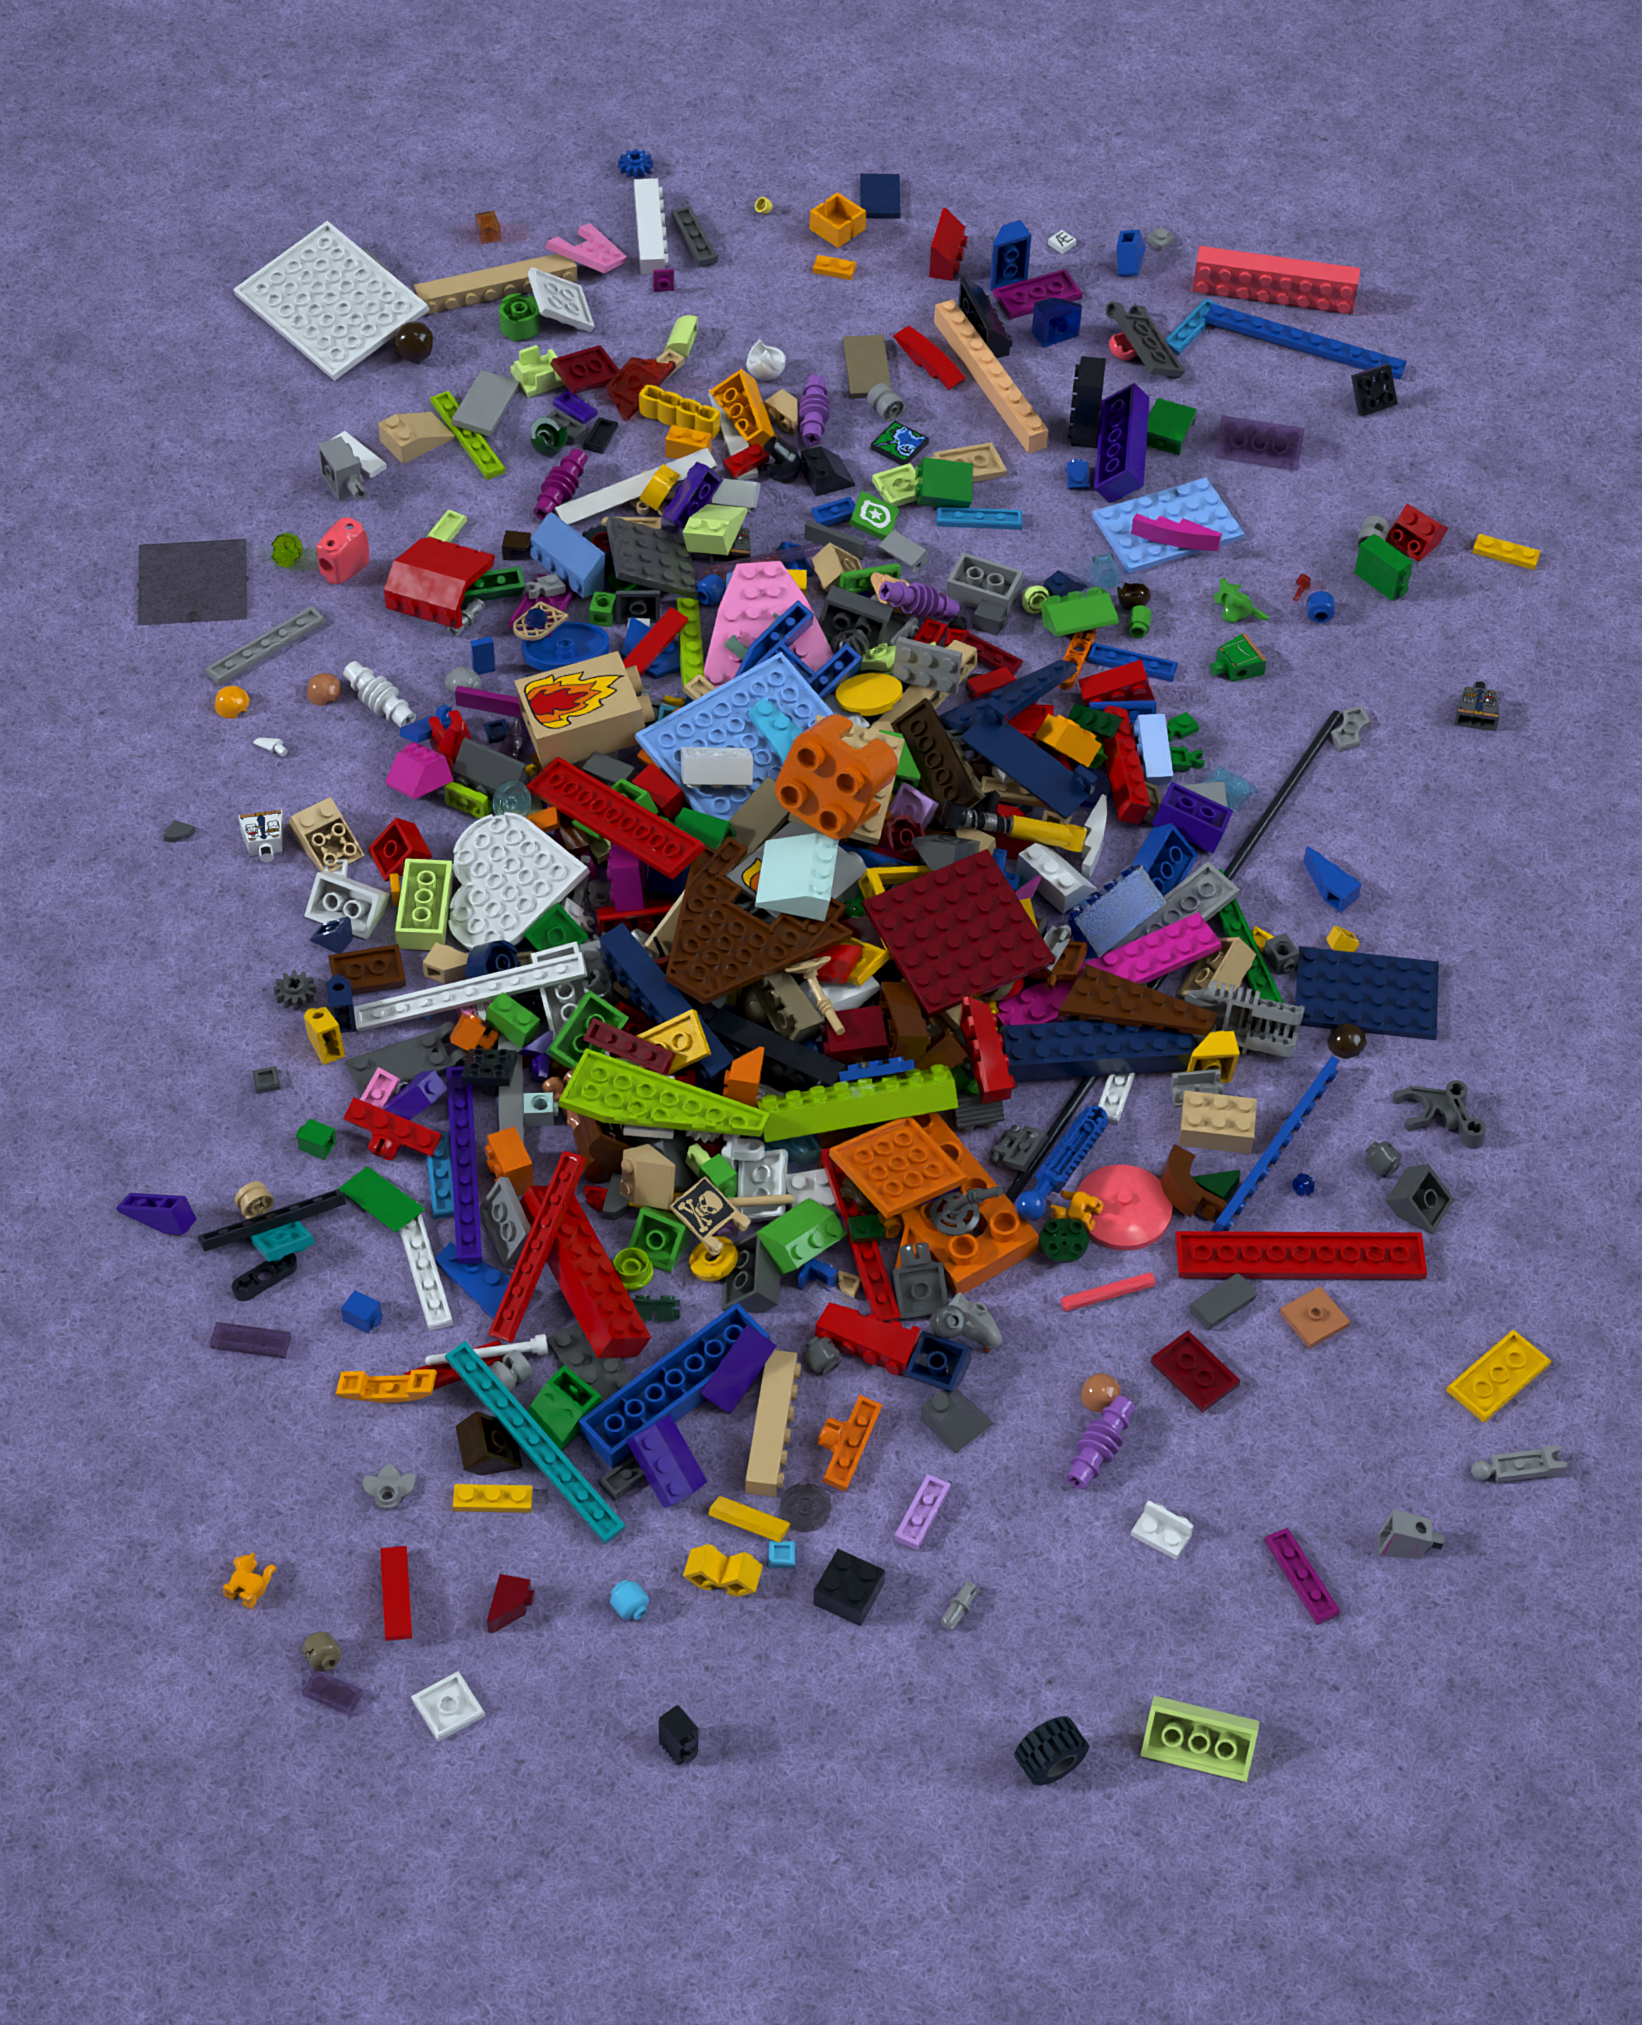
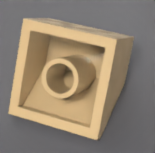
(832, 562)
(647, 1177)

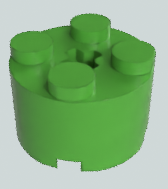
(519, 317)

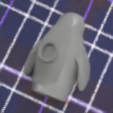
(979, 1323)

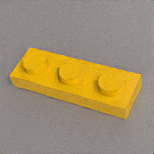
(1506, 551)
(492, 1498)

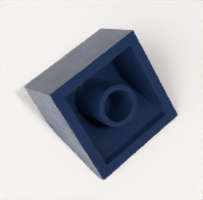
(938, 1362)

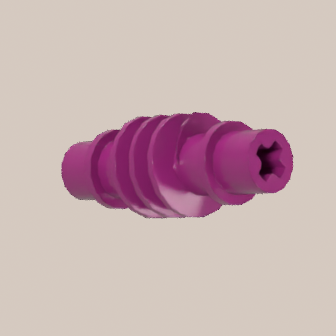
(560, 483)

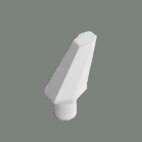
(271, 745)

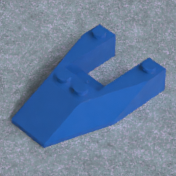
(783, 634)

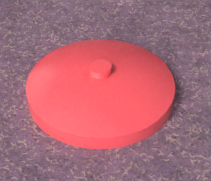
(1133, 1209)

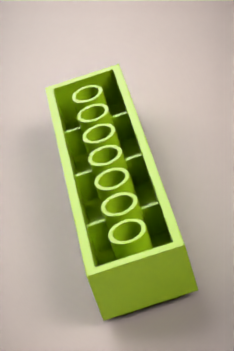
(858, 1102)

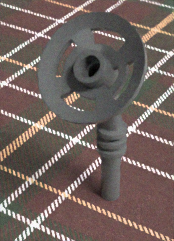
(956, 1210)

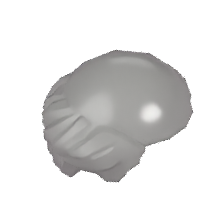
(462, 677)

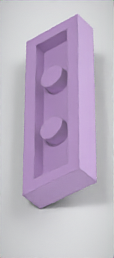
(922, 1512)

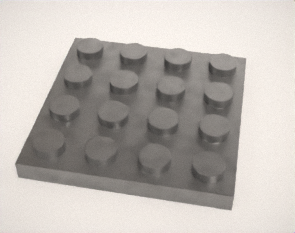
(651, 557)

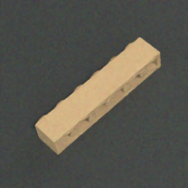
(771, 1424)

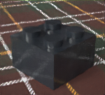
(849, 1587)

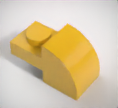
(659, 487)

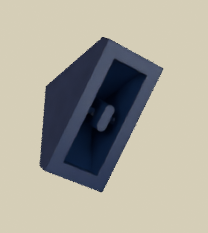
(334, 935)

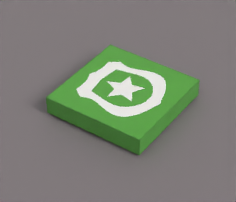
(873, 516)

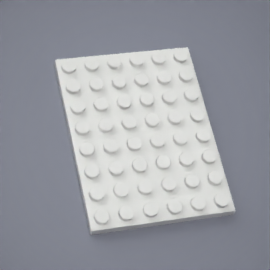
(330, 300)

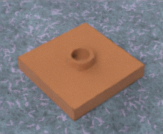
(1314, 1317)

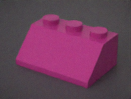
(418, 771)

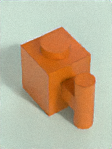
(470, 1033)

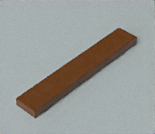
(571, 836)

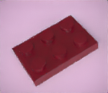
(585, 369)
(1195, 1371)

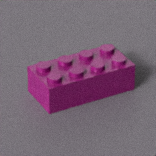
(627, 879)

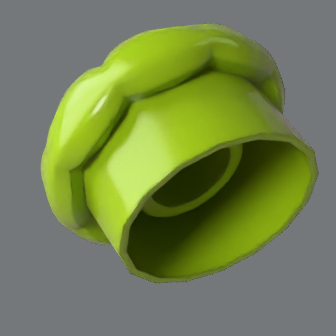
(633, 1268)

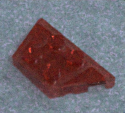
(632, 378)

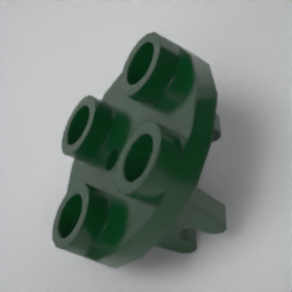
(1075, 1240)

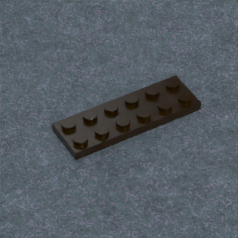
(935, 757)

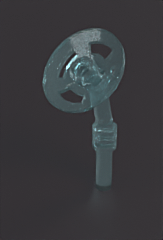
(514, 801)

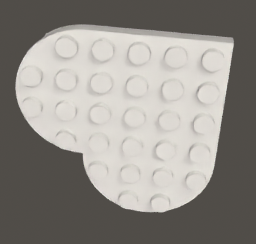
(507, 879)

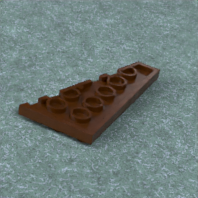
(1132, 1004)

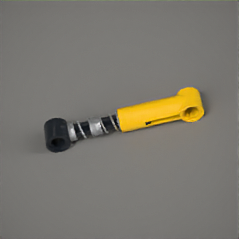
(1017, 827)

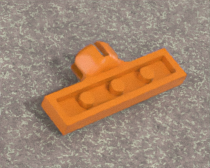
(848, 1441)

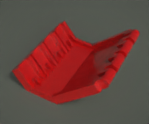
(433, 579)

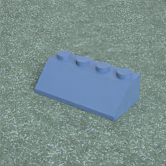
(569, 556)

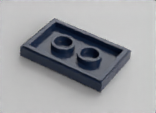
(880, 195)

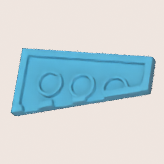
(774, 726)

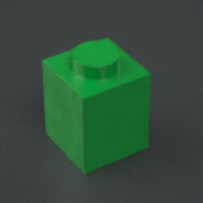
(316, 1138)

